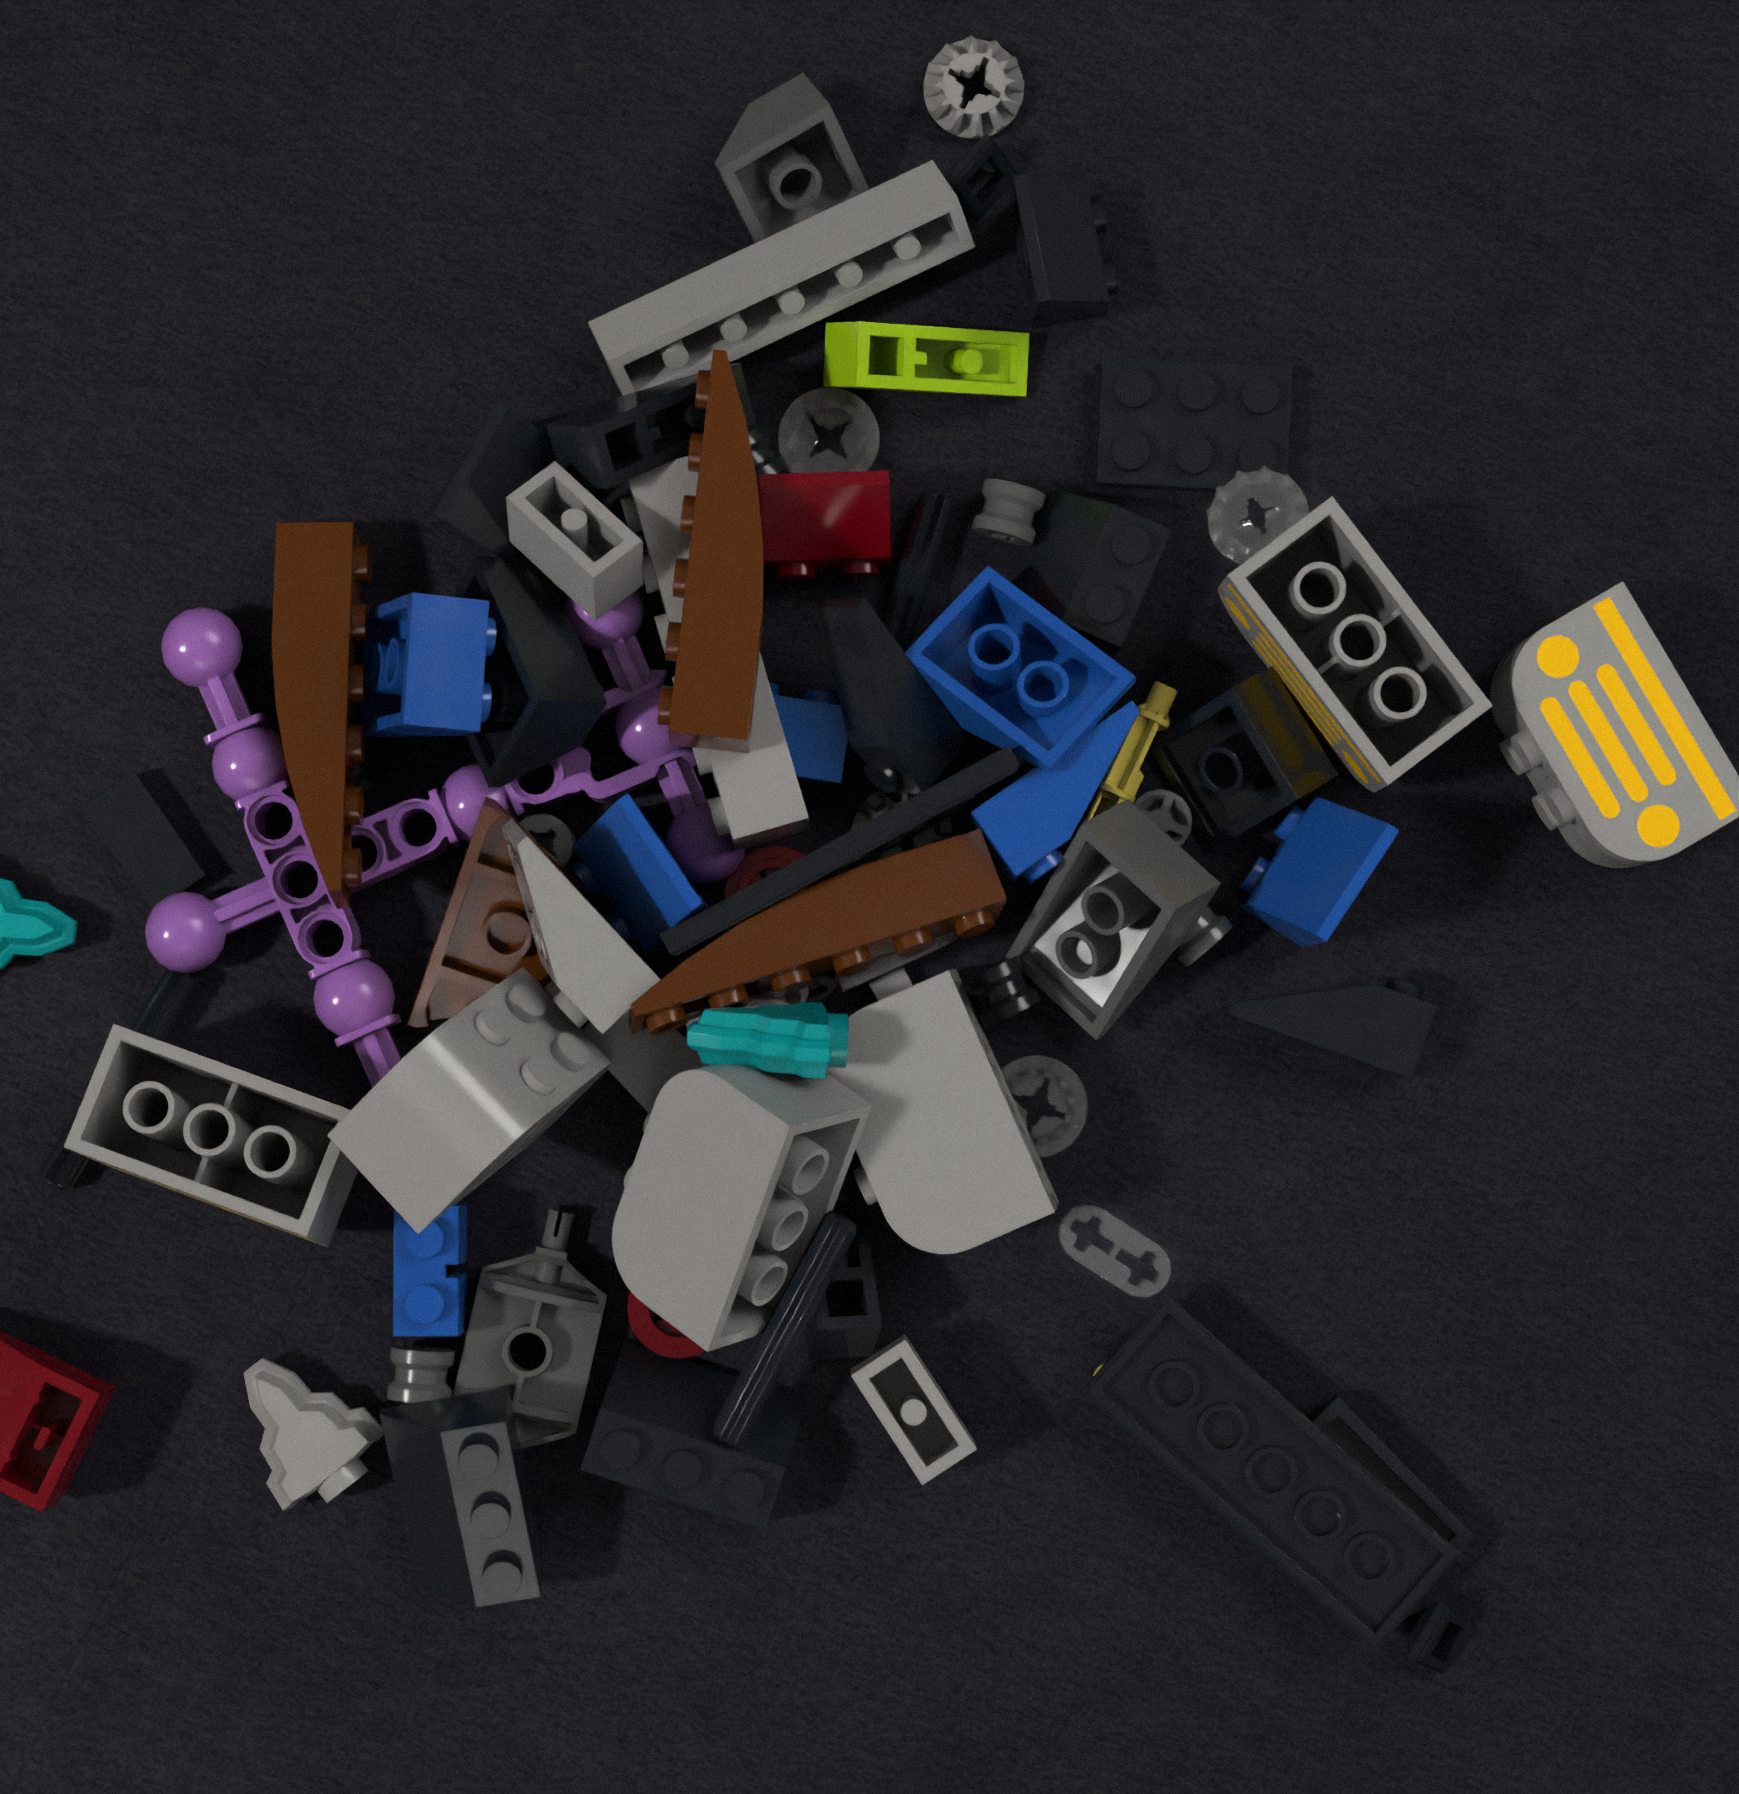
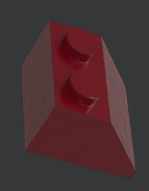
(825, 523)

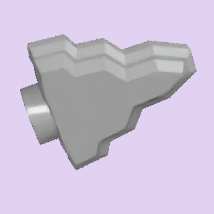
(307, 1435)

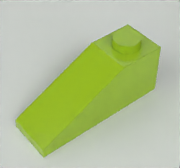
(925, 359)

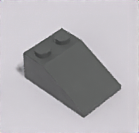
(1111, 916)

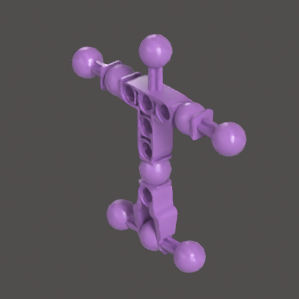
(250, 767)

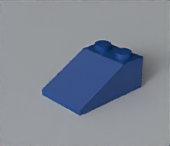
(427, 666)
(1016, 672)
(1042, 809)
(1315, 869)
(637, 874)

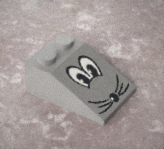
(588, 960)

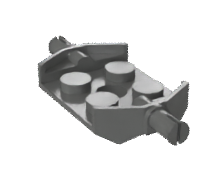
(543, 1297)

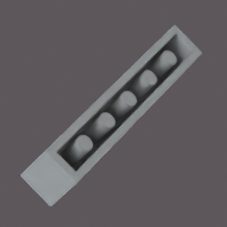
(785, 281)
(755, 789)

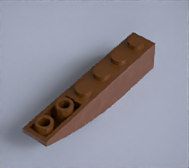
(720, 582)
(319, 685)
(836, 927)

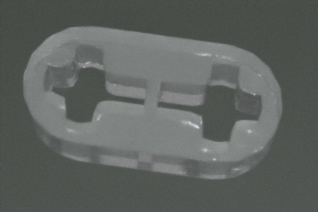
(1105, 1263)

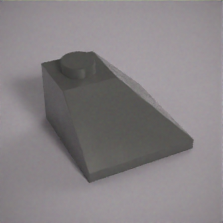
(788, 160)

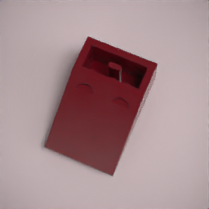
(44, 1421)

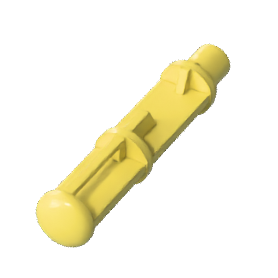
(1124, 772)

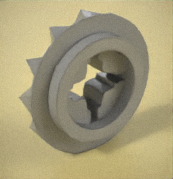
(985, 113)

